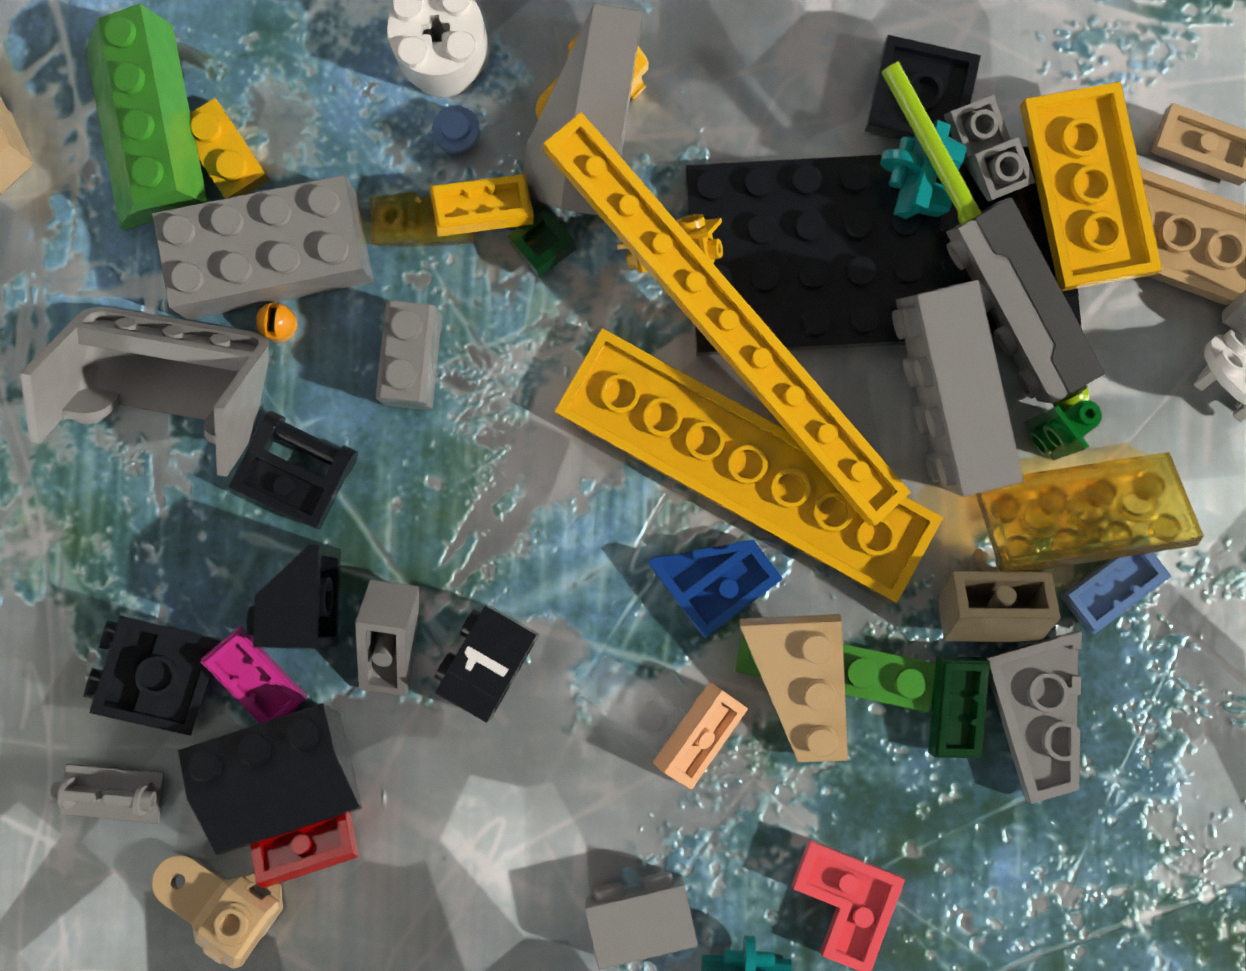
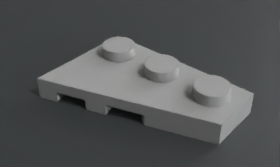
(1037, 705)

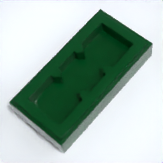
(958, 707)

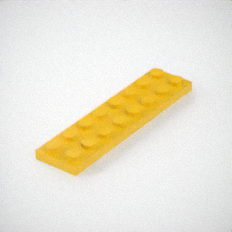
(740, 464)

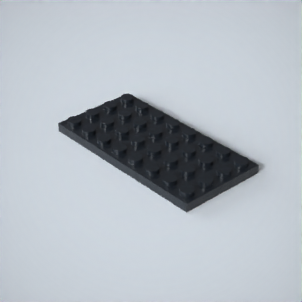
(826, 254)

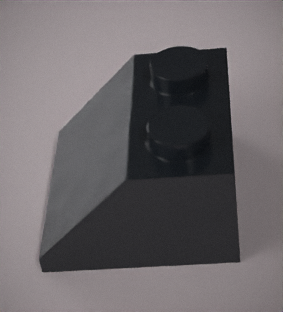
(299, 603)

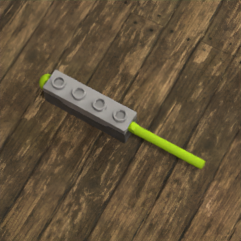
(1012, 275)

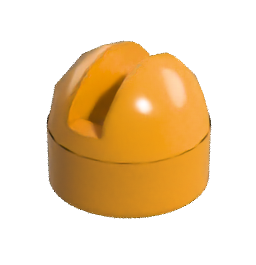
(284, 325)

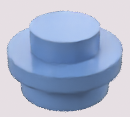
(456, 129)

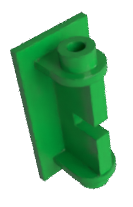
(1062, 432)

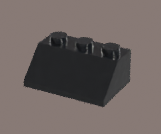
(270, 778)

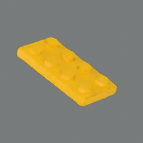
(1090, 186)

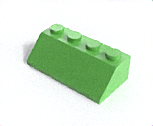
(143, 115)

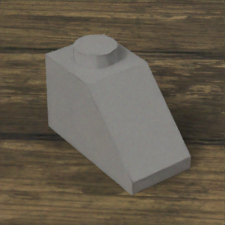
(387, 637)

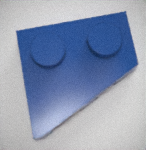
(716, 581)

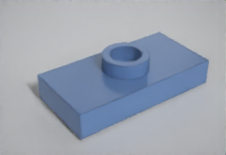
(1113, 589)

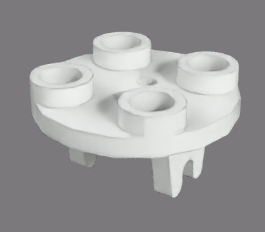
(1227, 364)

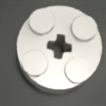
(442, 66)

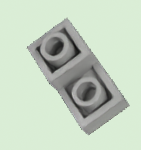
(991, 156)

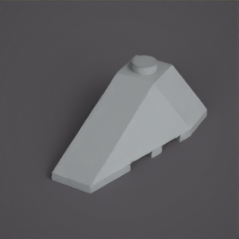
(593, 82)

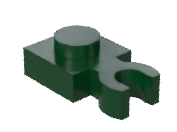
(541, 243)

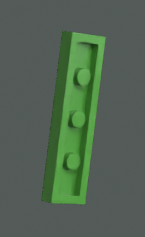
(872, 676)

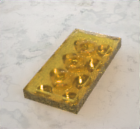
(1089, 514)

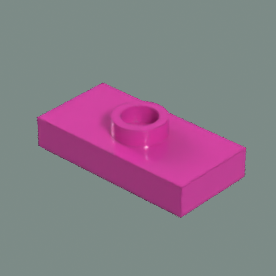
(253, 677)

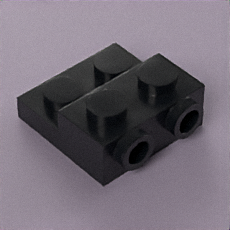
(150, 674)

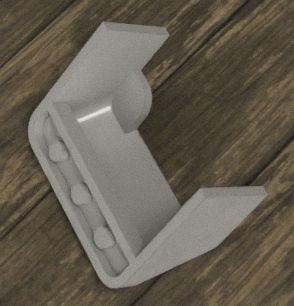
(150, 365)

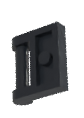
(285, 484)

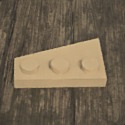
(805, 680)

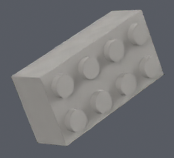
(262, 248)
(957, 389)

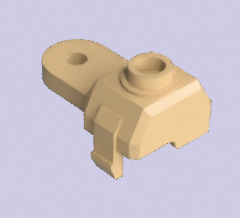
(223, 912)

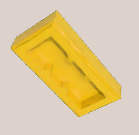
(481, 205)

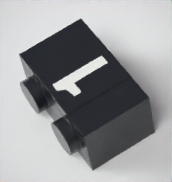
(485, 663)

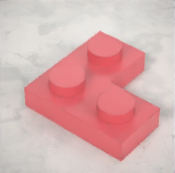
(862, 897)

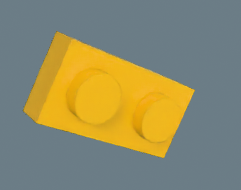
(225, 151)

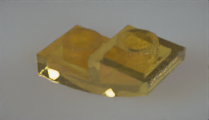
(408, 222)

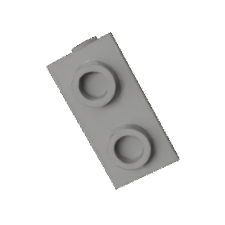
(109, 793)

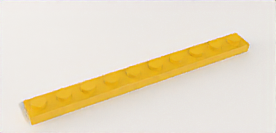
(725, 319)

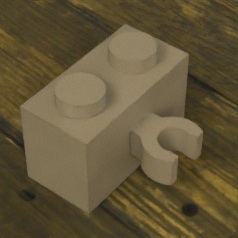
(997, 604)

